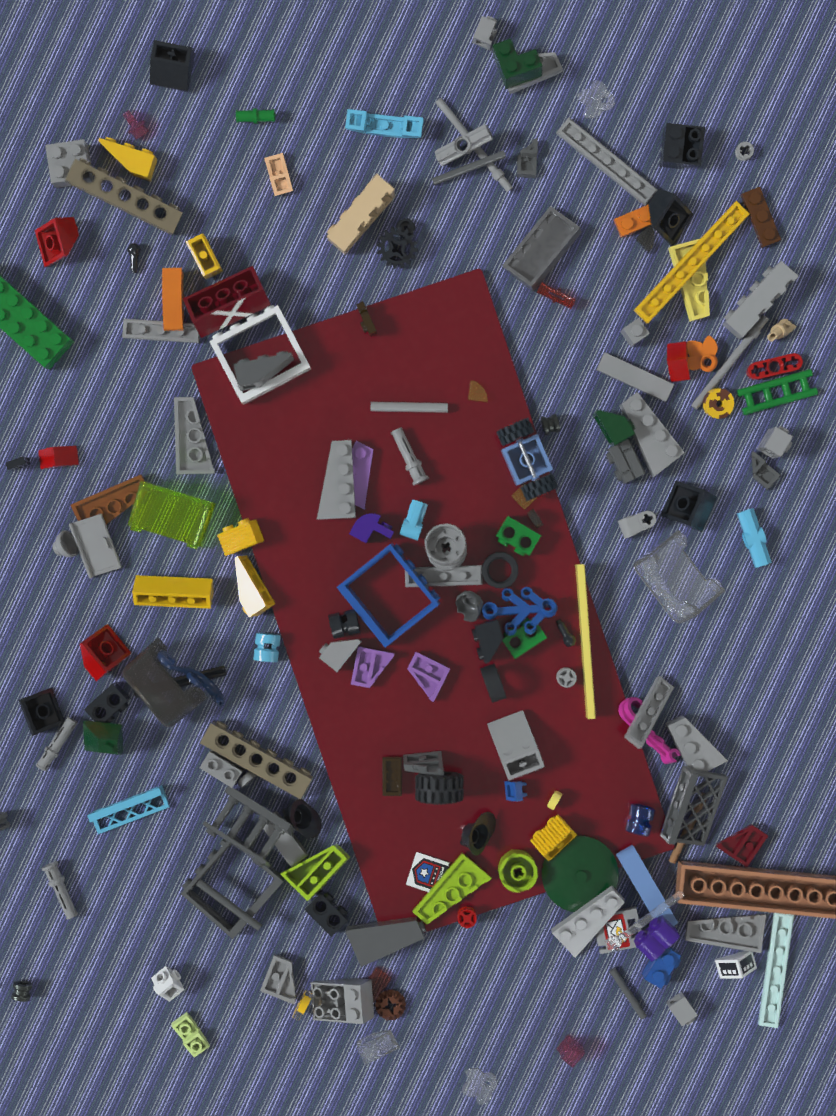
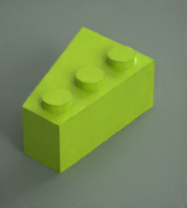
(316, 871)

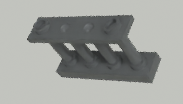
(265, 817)

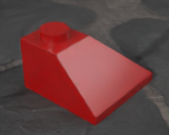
(56, 239)
(103, 652)

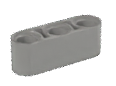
(287, 845)

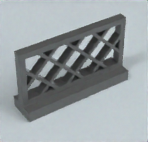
(680, 805)

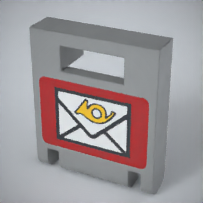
(616, 925)

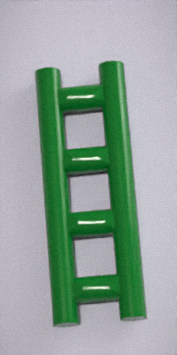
(787, 398)

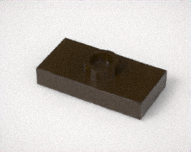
(391, 776)

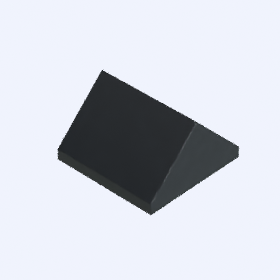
(41, 711)

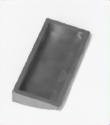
(542, 248)

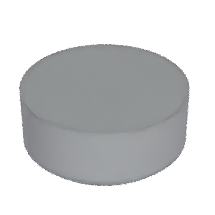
(246, 779)

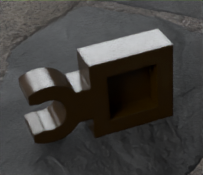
(367, 324)

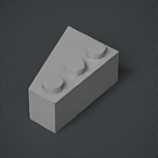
(693, 746)

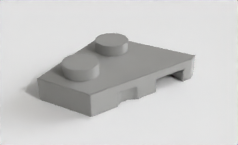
(280, 979)

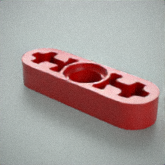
(789, 368)

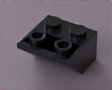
(171, 65)
(682, 146)
(489, 638)

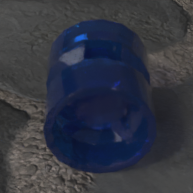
(640, 819)

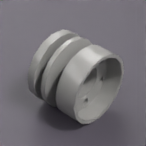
(442, 537)

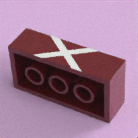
(226, 301)

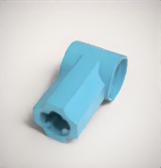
(413, 523)

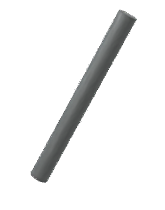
(469, 167)
(229, 905)

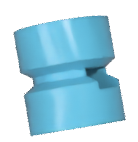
(267, 654)

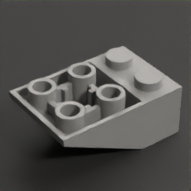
(515, 745)
(343, 1000)

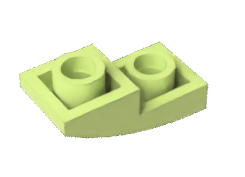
(190, 1034)

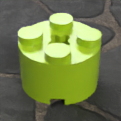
(513, 860)

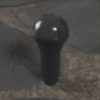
(134, 250)
(568, 639)

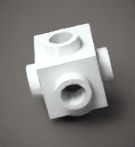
(167, 983)

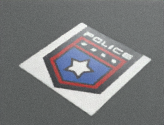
(425, 872)

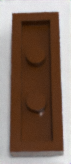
(760, 217)

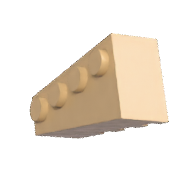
(361, 214)

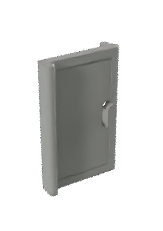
(95, 550)

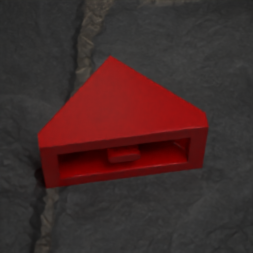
(678, 361)
(58, 457)

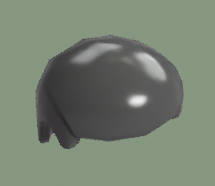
(469, 605)

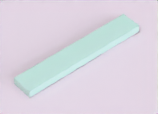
(775, 970)

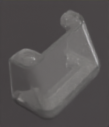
(676, 579)

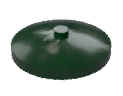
(579, 873)

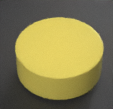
(554, 800)

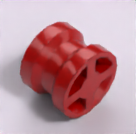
(469, 920)

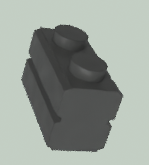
(625, 462)

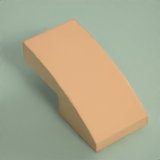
(278, 174)

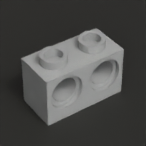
(221, 768)

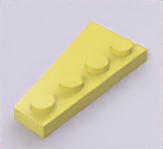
(695, 289)

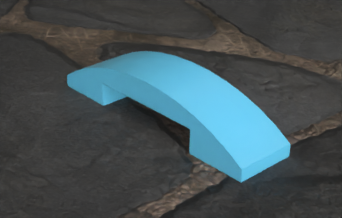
(384, 125)

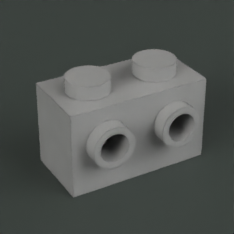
(775, 442)

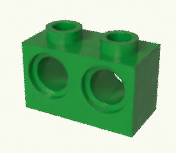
(519, 532)
(525, 641)

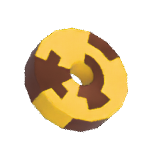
(711, 399)

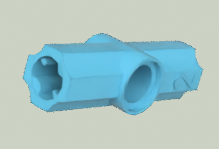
(754, 537)

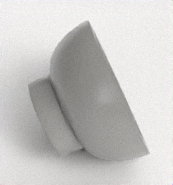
(65, 544)

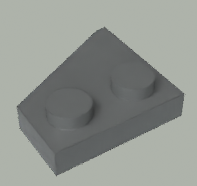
(424, 763)

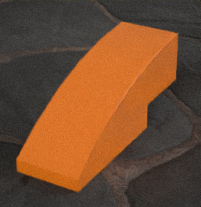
(173, 299)

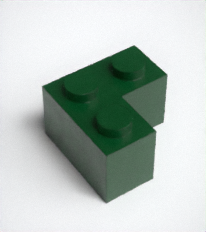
(516, 68)

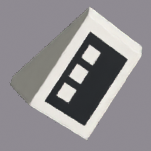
(736, 965)

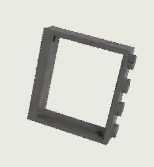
(213, 915)

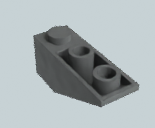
(257, 372)

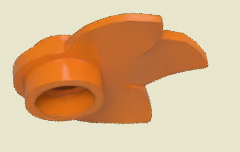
(699, 352)

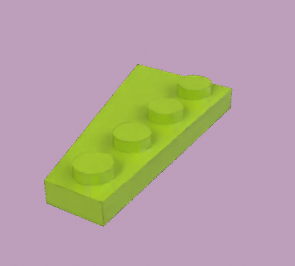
(456, 883)

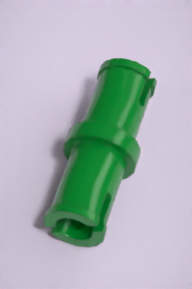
(255, 116)

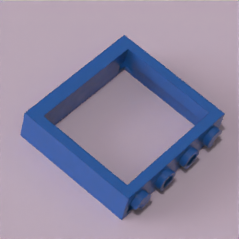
(367, 616)

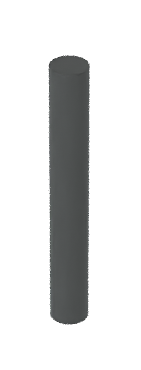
(628, 994)

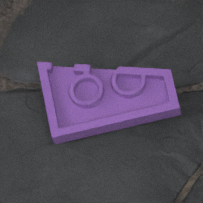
(362, 461)

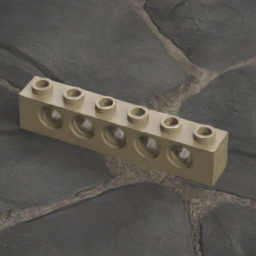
(94, 188)
(211, 741)

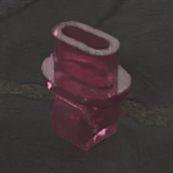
(137, 128)

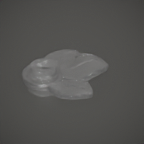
(593, 98)
(477, 1087)

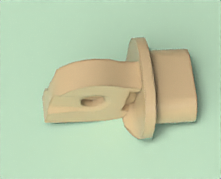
(781, 330)

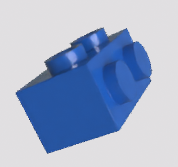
(659, 970)

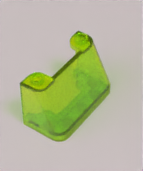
(171, 514)

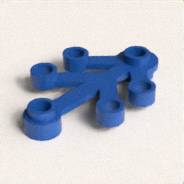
(522, 609)

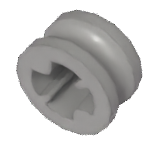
(738, 152)

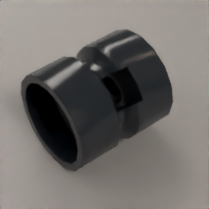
(344, 623)

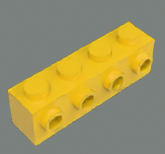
(170, 591)

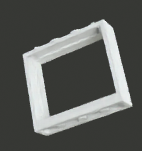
(274, 382)

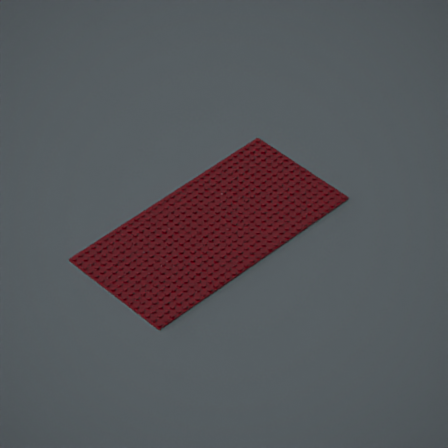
(277, 465)

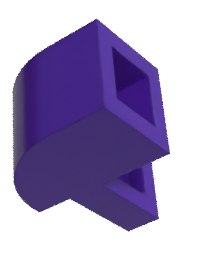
(366, 524)

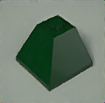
(614, 426)
(103, 737)

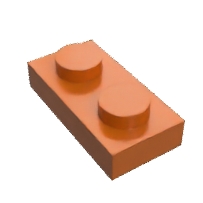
(633, 221)

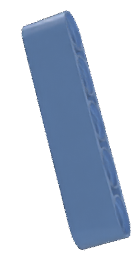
(643, 881)

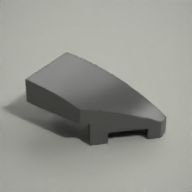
(528, 161)
(763, 472)

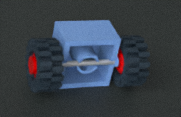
(526, 459)

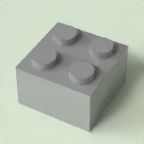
(61, 157)

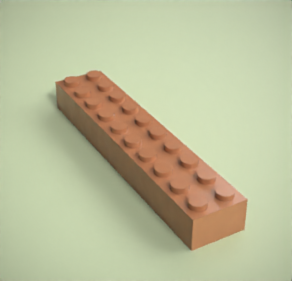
(756, 889)

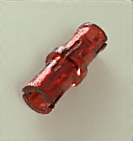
(568, 302)

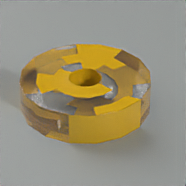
(302, 1005)

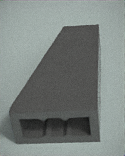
(382, 938)

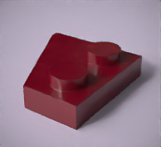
(743, 844)

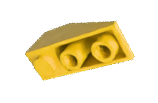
(136, 162)

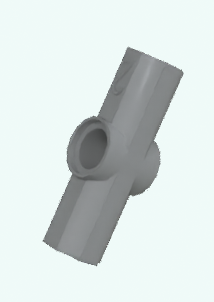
(474, 139)

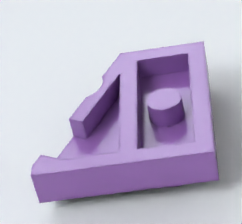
(369, 665)
(428, 674)

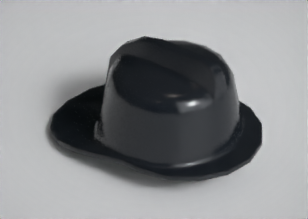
(303, 818)
(477, 834)

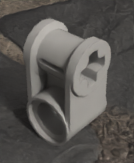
(633, 524)

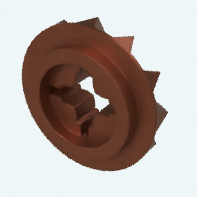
(395, 997)

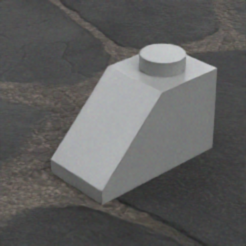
(338, 652)

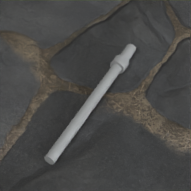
(497, 174)
(752, 334)

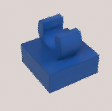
(513, 790)

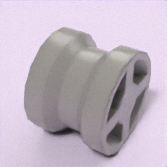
(568, 679)

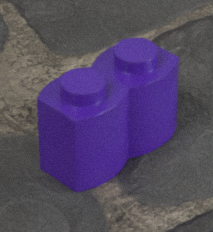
(656, 938)

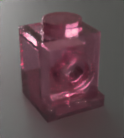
(570, 1051)

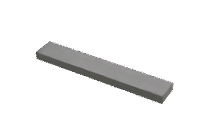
(606, 161)

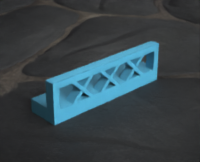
(124, 805)

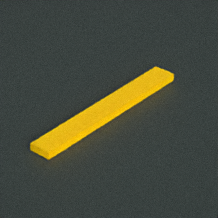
(691, 262)

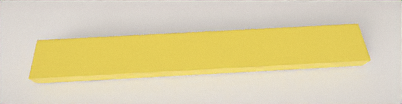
(585, 641)

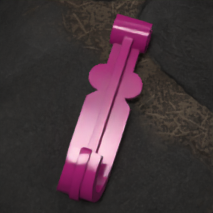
(654, 741)

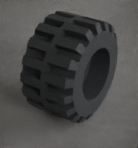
(439, 789)

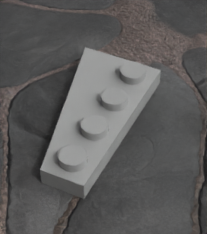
(587, 921)

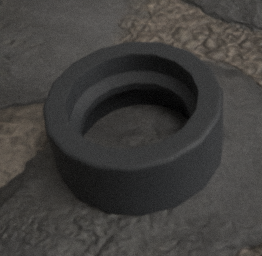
(514, 570)
(493, 683)

